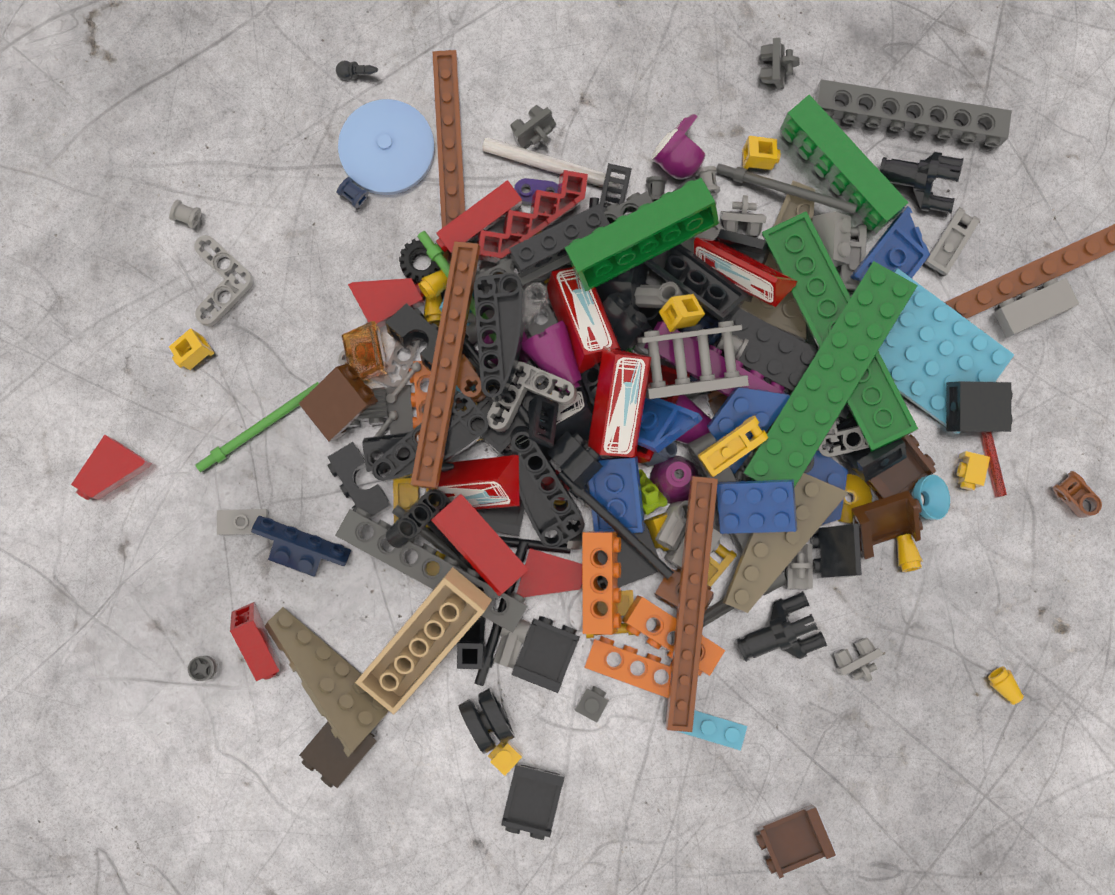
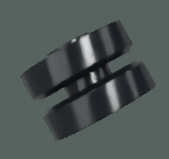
(490, 719)

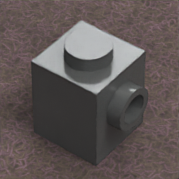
(592, 703)

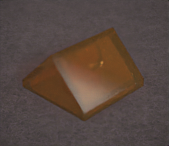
(365, 351)

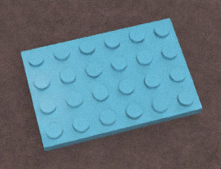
(936, 347)

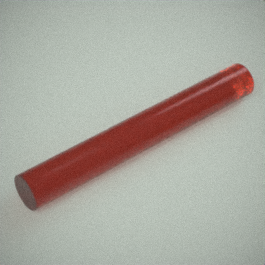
(994, 464)

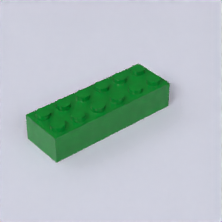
(842, 164)
(643, 234)

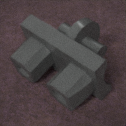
(777, 53)
(535, 129)

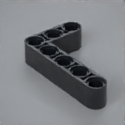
(417, 518)

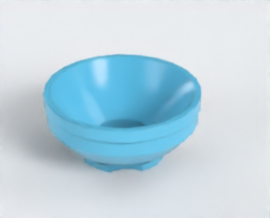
(936, 497)

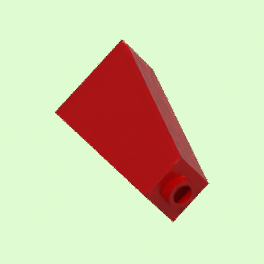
(479, 217)

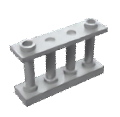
(707, 380)

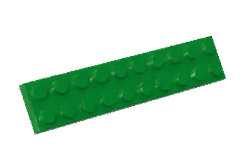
(821, 299)
(832, 376)

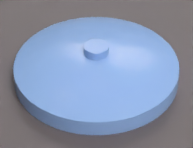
(386, 147)

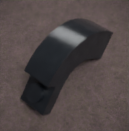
(472, 645)

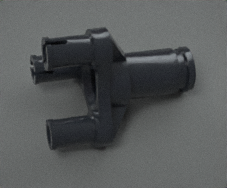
(922, 176)
(783, 633)

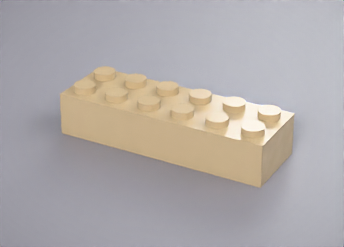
(423, 640)

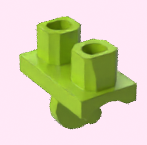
(651, 496)

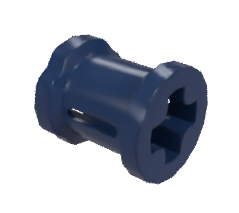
(352, 192)

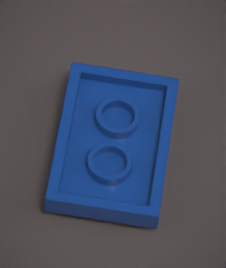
(619, 492)
(757, 506)

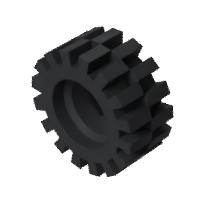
(406, 261)

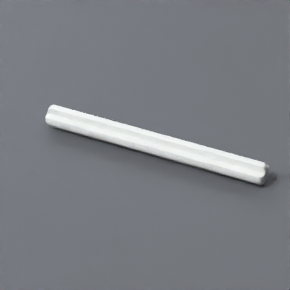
(542, 161)

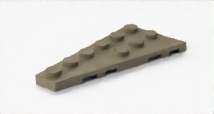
(786, 314)
(771, 552)
(327, 681)

